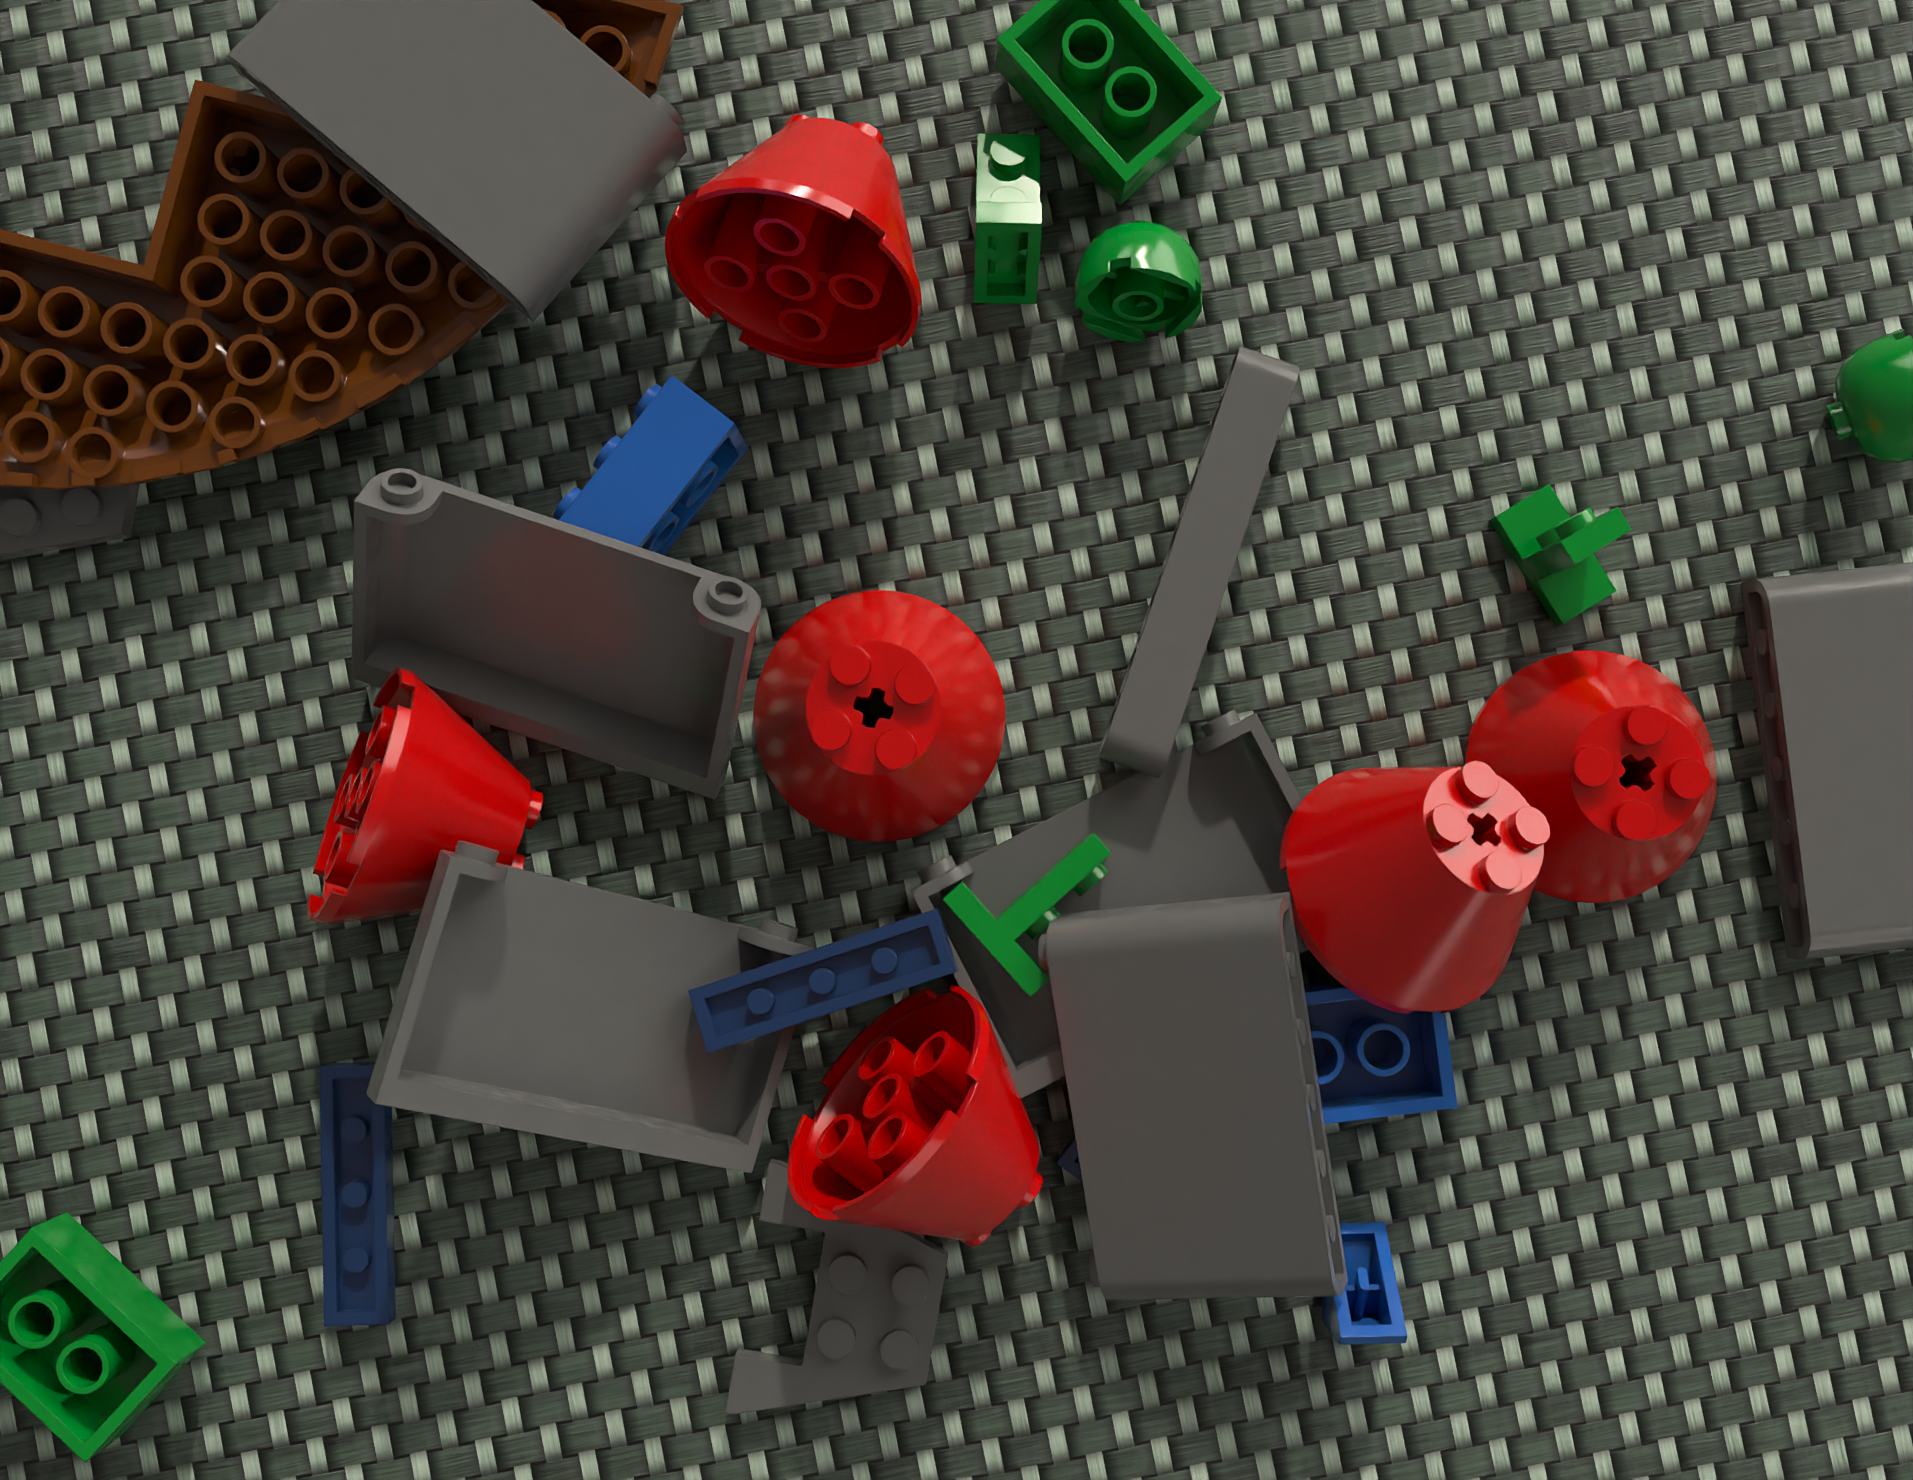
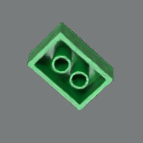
(1107, 87)
(84, 1336)

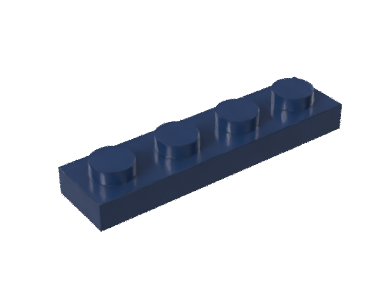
(823, 980)
(356, 1199)

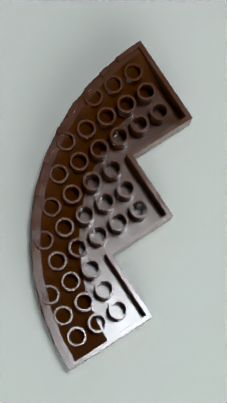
(259, 299)

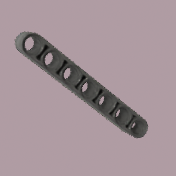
(1199, 562)

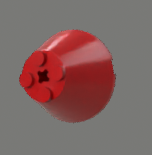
(803, 246)
(1609, 763)
(907, 769)
(405, 797)
(1413, 880)
(919, 1127)

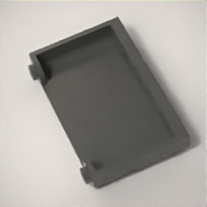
(472, 126)
(551, 628)
(1837, 752)
(1184, 837)
(576, 1016)
(1195, 1100)

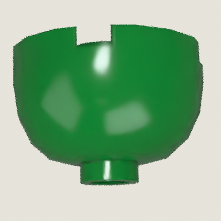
(1138, 281)
(1877, 398)

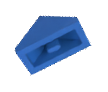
(1371, 1301)

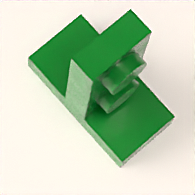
(1007, 219)
(1559, 551)
(1031, 911)

